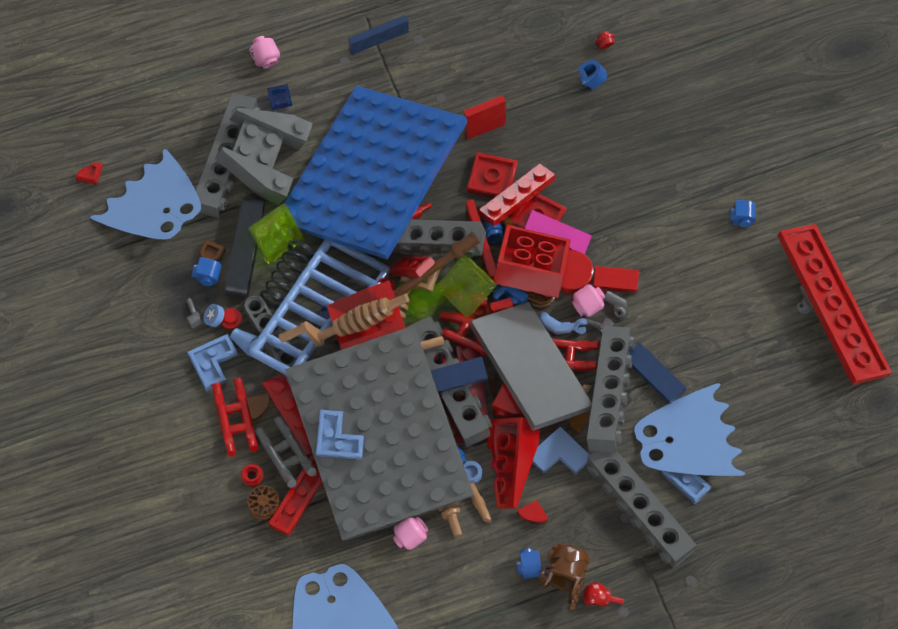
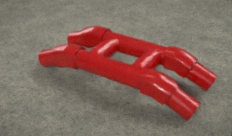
(459, 337)
(571, 346)
(223, 410)

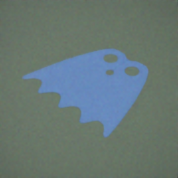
(144, 201)
(697, 436)
(353, 607)

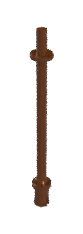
(457, 250)

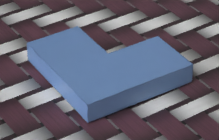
(207, 360)
(332, 441)
(562, 447)
(690, 485)

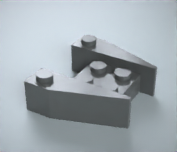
(257, 149)

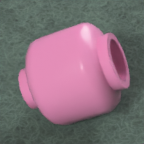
(264, 52)
(588, 300)
(410, 533)

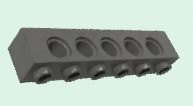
(215, 202)
(431, 230)
(613, 340)
(470, 431)
(654, 510)

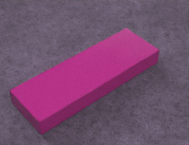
(547, 225)

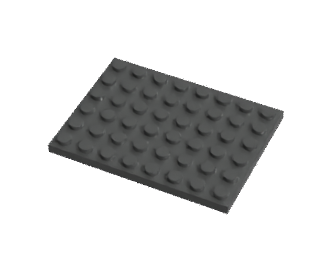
(408, 444)

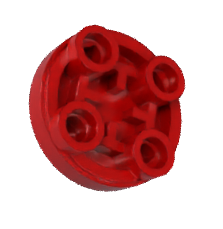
(577, 272)

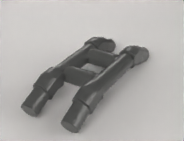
(290, 441)

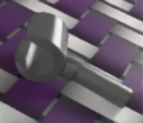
(194, 319)
(607, 322)

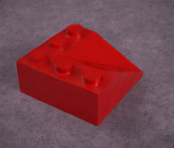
(532, 261)
(388, 325)

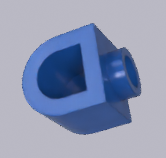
(592, 74)
(743, 213)
(207, 271)
(529, 563)

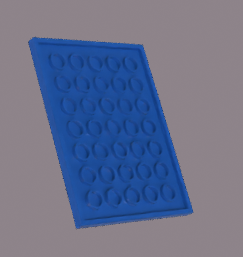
(373, 171)

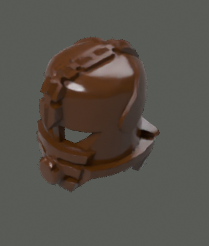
(565, 570)

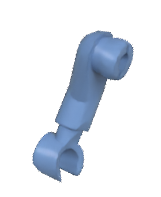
(561, 328)

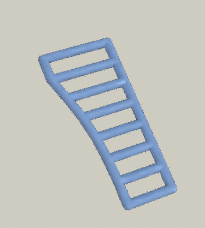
(299, 287)

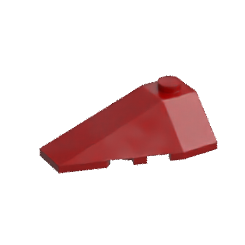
(513, 452)

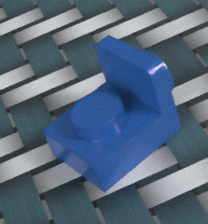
(517, 295)

